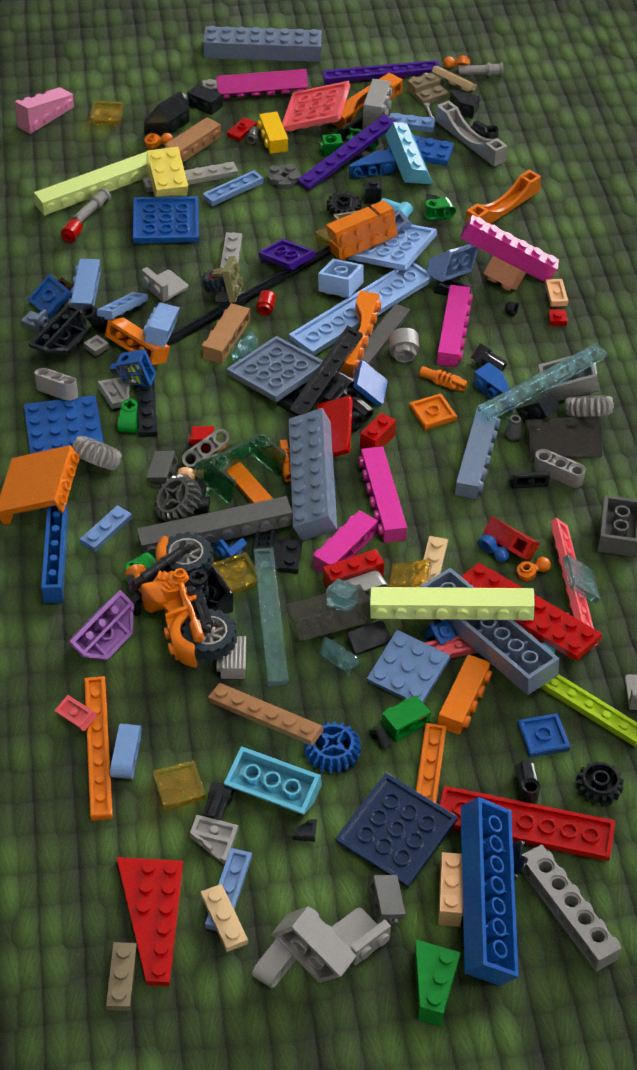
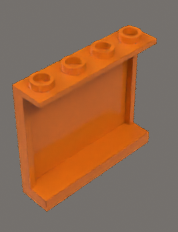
(38, 482)

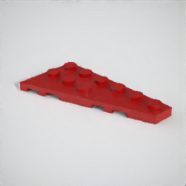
(153, 904)

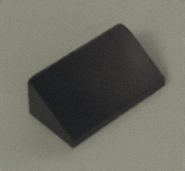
(356, 123)
(533, 479)
(368, 637)

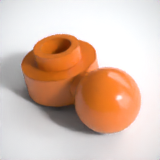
(462, 60)
(153, 140)
(542, 565)

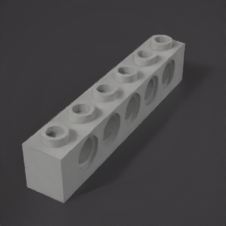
(597, 954)

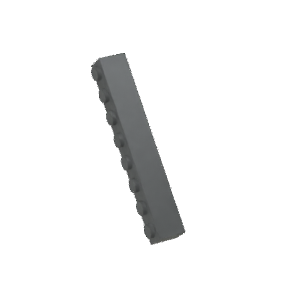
(222, 524)

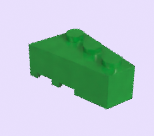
(434, 980)

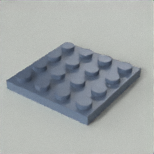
(275, 368)

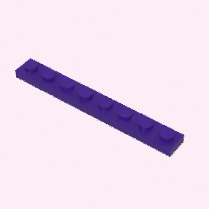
(378, 71)
(345, 152)

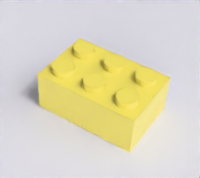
(167, 172)

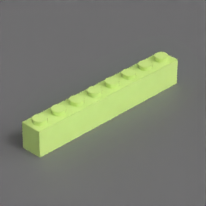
(87, 185)
(452, 603)

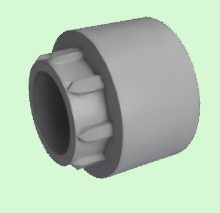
(404, 344)

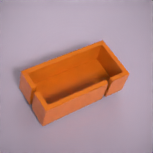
(362, 230)

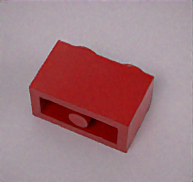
(378, 432)

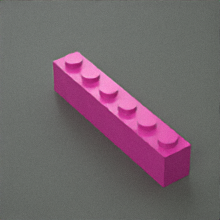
(262, 82)
(509, 248)
(453, 326)
(382, 494)

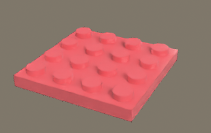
(316, 106)

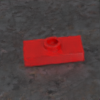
(241, 129)

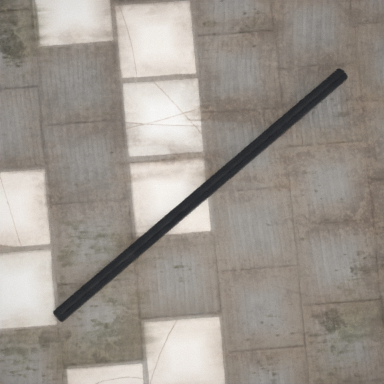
(245, 296)

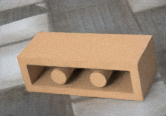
(450, 890)

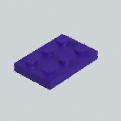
(286, 254)

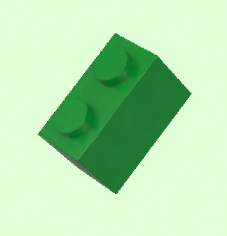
(405, 718)

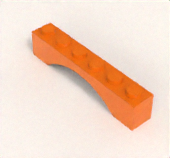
(357, 101)
(524, 188)
(366, 311)

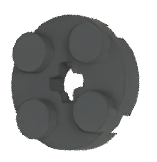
(283, 176)

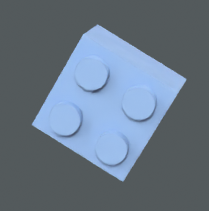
(340, 278)

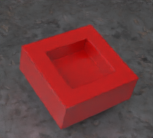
(557, 317)

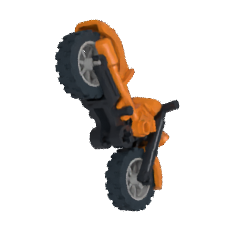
(174, 588)

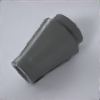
(513, 430)

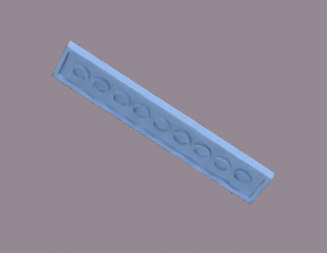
(328, 327)

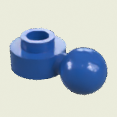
(489, 545)

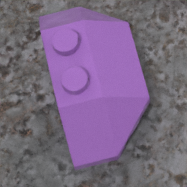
(105, 629)

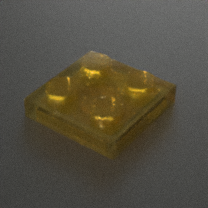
(106, 113)
(237, 572)
(410, 573)
(179, 785)

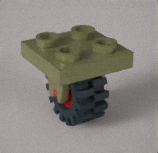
(224, 279)

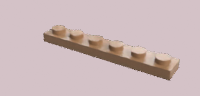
(266, 714)

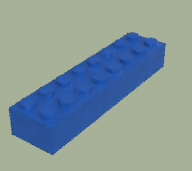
(488, 892)

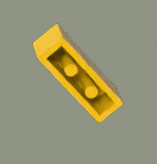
(273, 132)

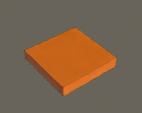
(432, 411)

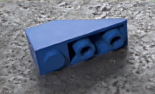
(374, 164)
(490, 381)

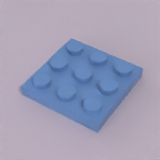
(408, 667)

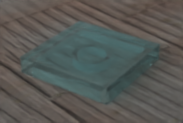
(581, 578)

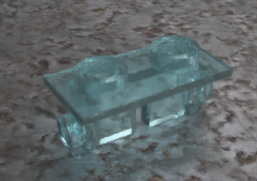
(246, 346)
(338, 655)

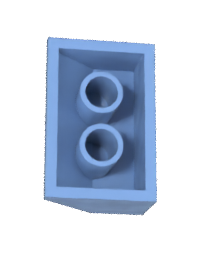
(452, 262)

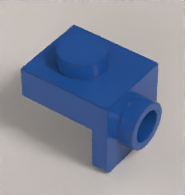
(225, 552)
(441, 631)

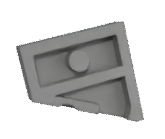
(114, 391)
(214, 836)

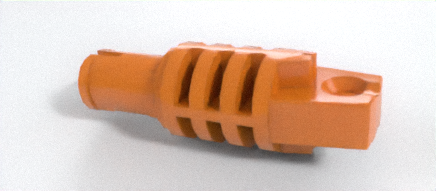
(444, 379)
(287, 466)

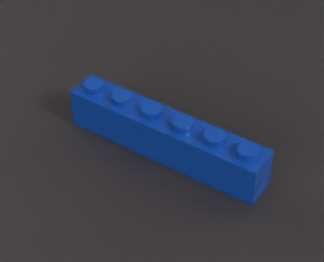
(55, 555)

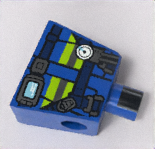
(134, 368)

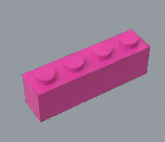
(346, 541)

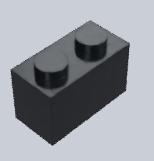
(205, 99)
(538, 407)

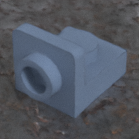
(35, 321)

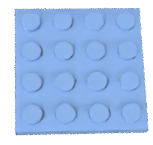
(398, 251)

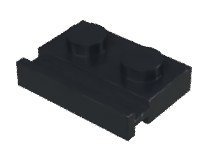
(287, 555)

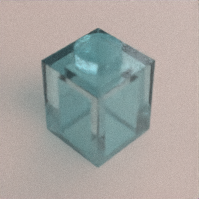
(342, 595)

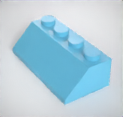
(407, 154)
(274, 780)

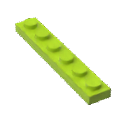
(593, 708)

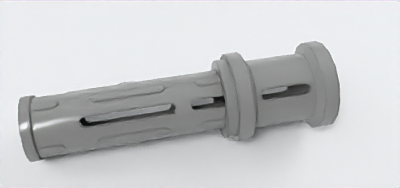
(488, 69)
(96, 202)

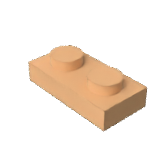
(556, 292)

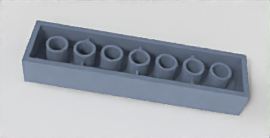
(262, 43)
(312, 475)
(502, 642)

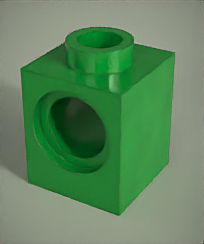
(330, 143)

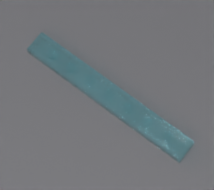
(542, 382)
(270, 617)

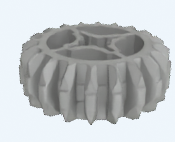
(589, 406)
(97, 452)

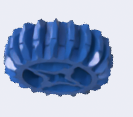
(333, 754)

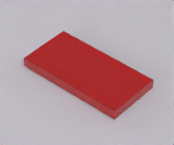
(340, 415)

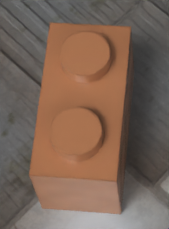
(504, 273)

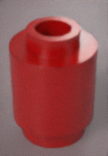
(71, 230)
(266, 302)

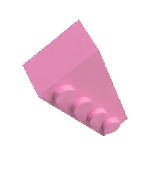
(42, 109)

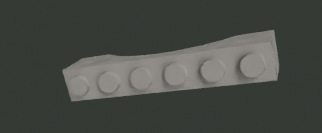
(450, 118)

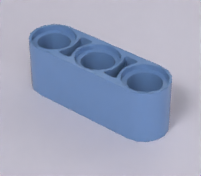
(126, 751)

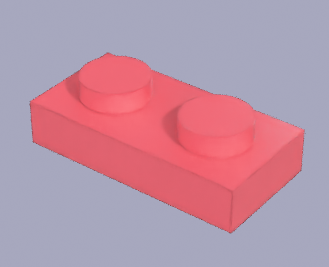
(75, 713)

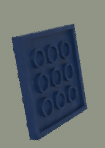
(396, 829)

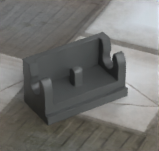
(162, 467)
(386, 899)

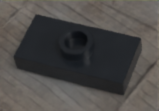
(264, 540)

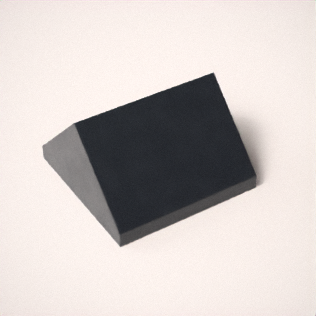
(220, 594)

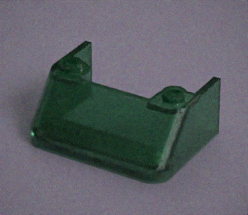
(213, 467)

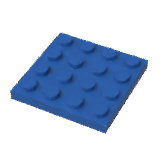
(165, 219)
(61, 421)

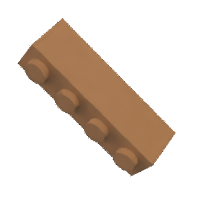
(196, 138)
(226, 333)

